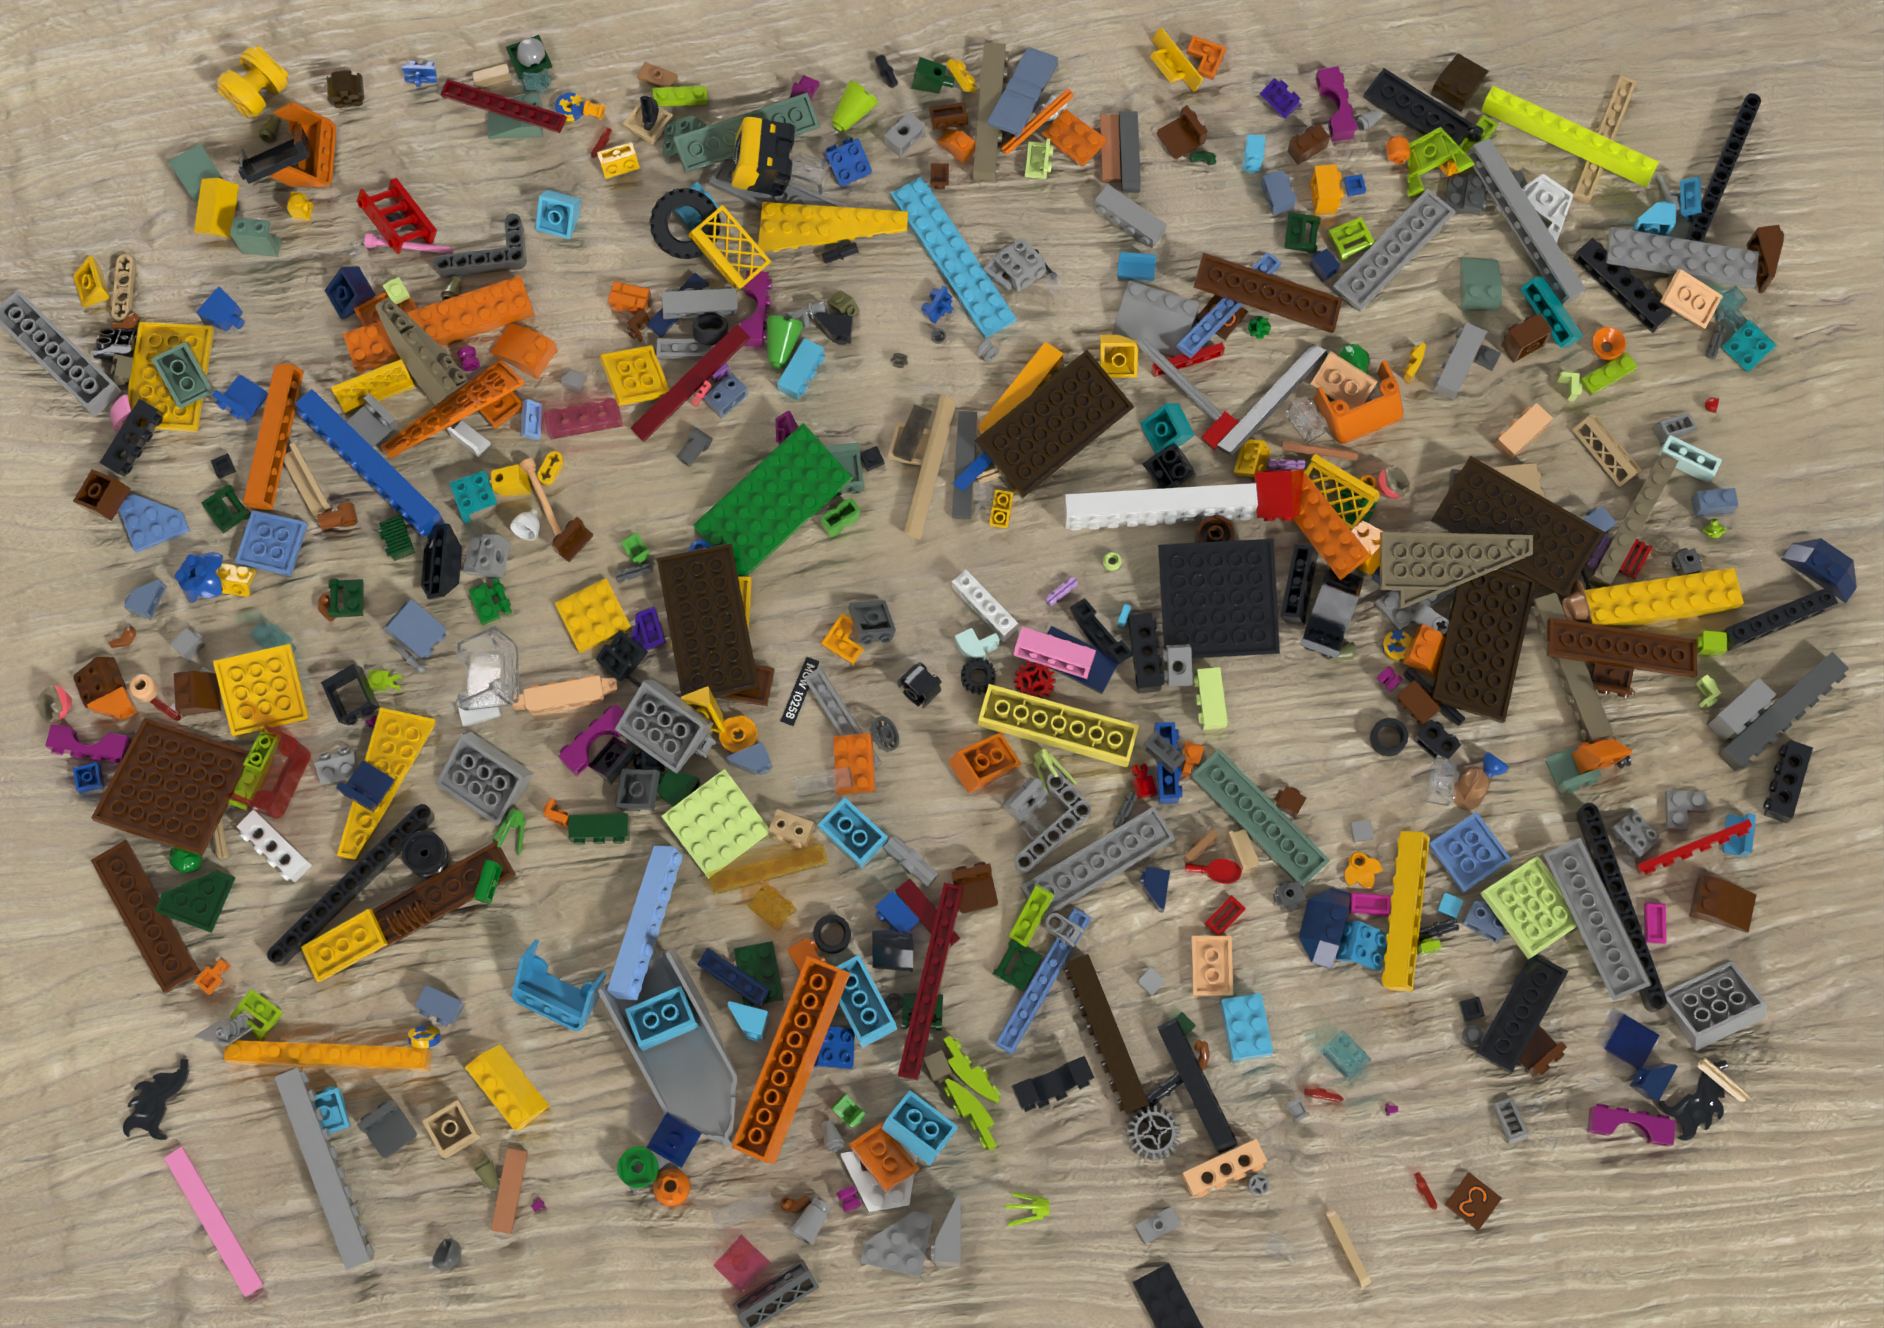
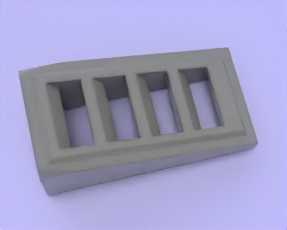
(1663, 431)
(1511, 1138)

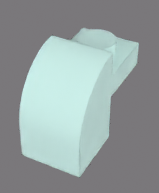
(971, 647)

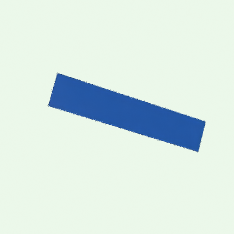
(972, 472)

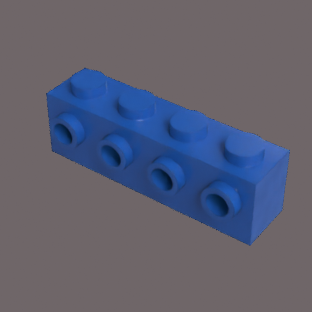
(1168, 784)

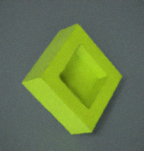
(1429, 945)

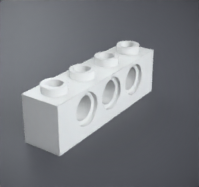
(984, 605)
(254, 823)

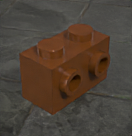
(1308, 144)
(1418, 702)

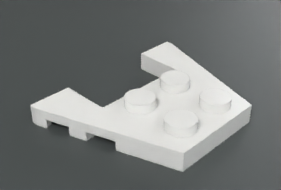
(1549, 201)
(871, 1192)

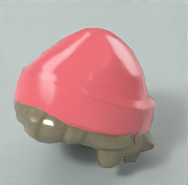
(1392, 483)
(54, 703)

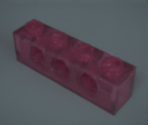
(592, 423)

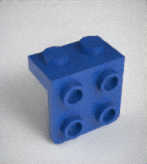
(848, 161)
(241, 398)
(837, 1049)

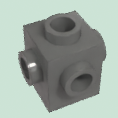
(1687, 562)
(1295, 892)

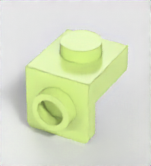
(396, 290)
(1572, 379)
(1709, 689)

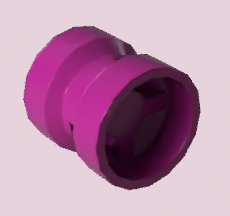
(468, 358)
(1389, 678)
(849, 1199)

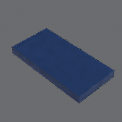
(1101, 668)

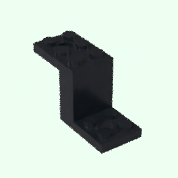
(1331, 613)

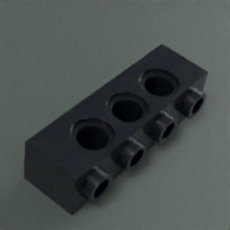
(122, 441)
(1299, 584)
(1144, 682)
(1800, 755)

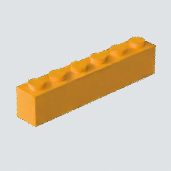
(1031, 378)

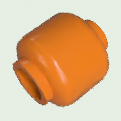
(1398, 149)

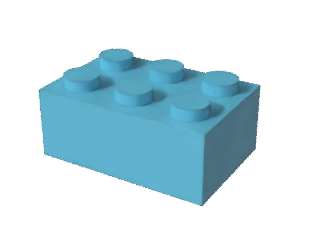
(852, 833)
(661, 1018)
(1246, 1027)
(919, 1127)

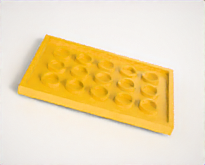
(147, 382)

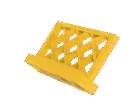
(717, 258)
(380, 388)
(1348, 482)

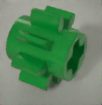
(1259, 327)

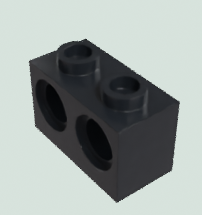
(1433, 745)

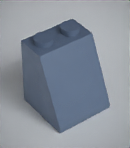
(415, 629)

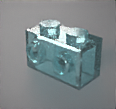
(268, 637)

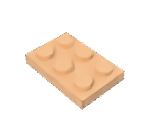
(1691, 299)
(1344, 381)
(1212, 966)

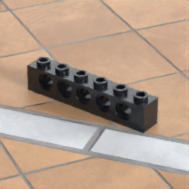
(1624, 294)
(1780, 618)

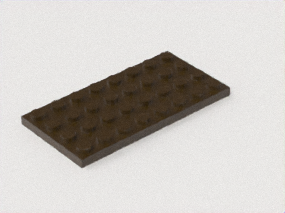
(1054, 424)
(1495, 504)
(708, 621)
(1484, 644)

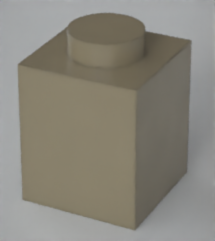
(938, 1067)

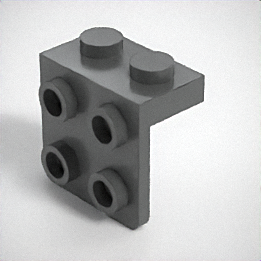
(387, 1128)

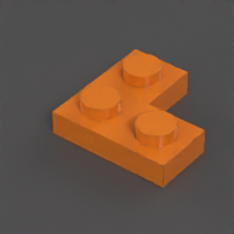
(1209, 53)

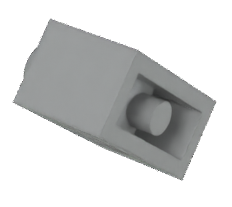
(902, 143)
(1179, 677)

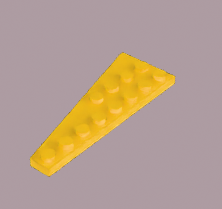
(802, 225)
(392, 750)

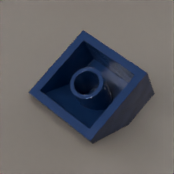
(349, 290)

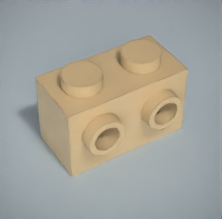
(791, 829)

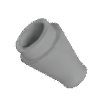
(1367, 120)
(832, 1138)

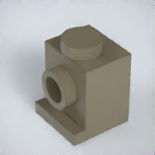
(121, 369)

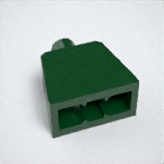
(931, 76)
(676, 787)

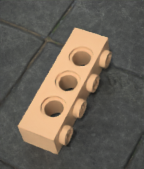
(1250, 1150)

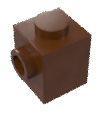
(1290, 801)

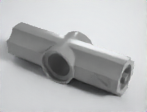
(911, 861)

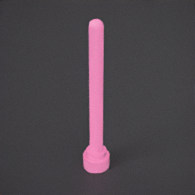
(373, 241)

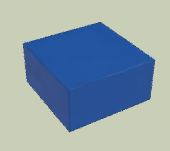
(88, 777)

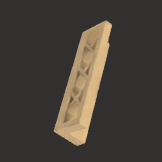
(1613, 446)
(306, 481)

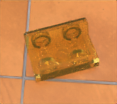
(771, 907)

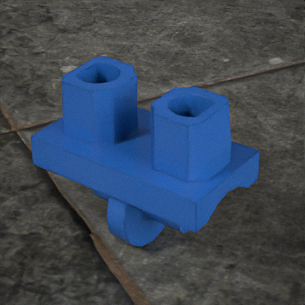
(420, 73)
(940, 305)

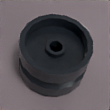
(425, 843)

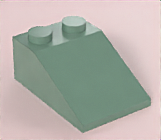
(505, 127)
(1480, 284)
(183, 374)

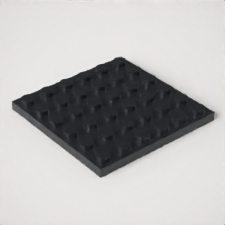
(1220, 597)

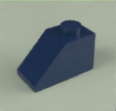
(1155, 886)
(1653, 1080)

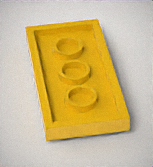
(344, 945)

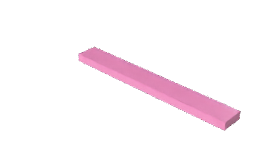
(214, 1221)

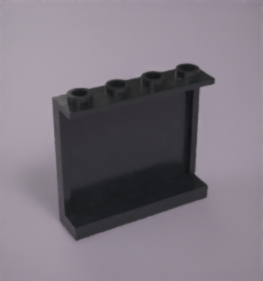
(275, 158)

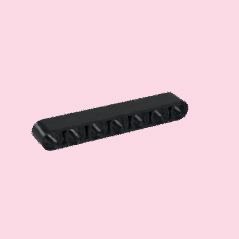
(1197, 1085)

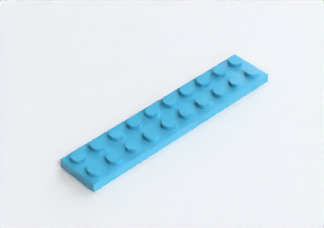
(953, 258)

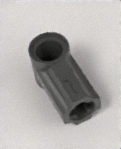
(697, 442)

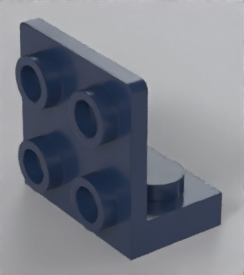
(367, 786)

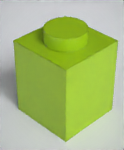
(1712, 643)

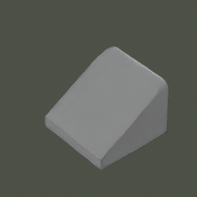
(574, 380)
(1151, 981)

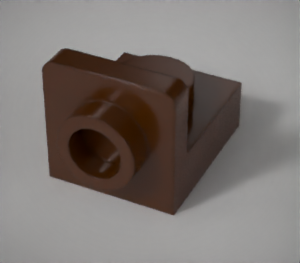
(637, 323)

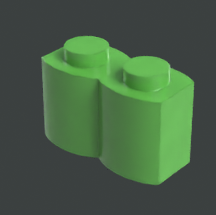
(837, 519)

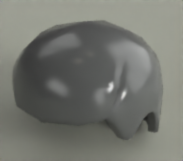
(447, 1254)

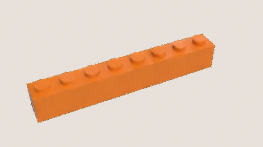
(273, 437)

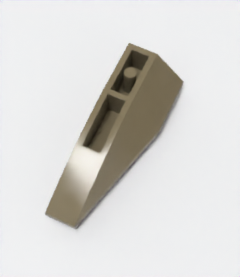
(421, 354)

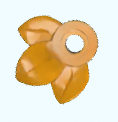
(1362, 873)

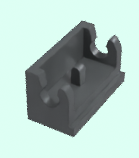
(1163, 752)

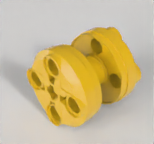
(244, 90)

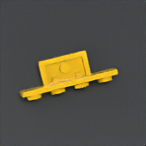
(1173, 62)

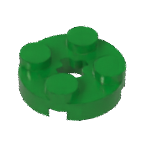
(628, 1161)

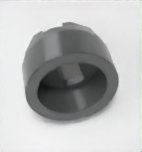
(937, 332)

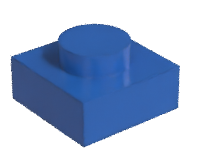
(1354, 185)

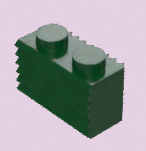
(396, 537)

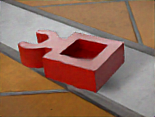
(1143, 784)

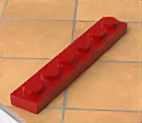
(1686, 851)

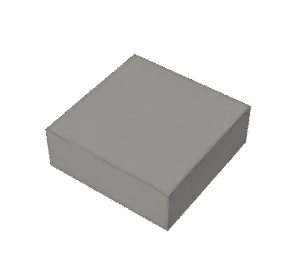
(1362, 830)

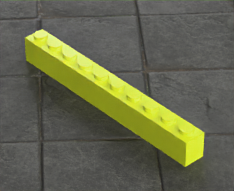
(1569, 136)

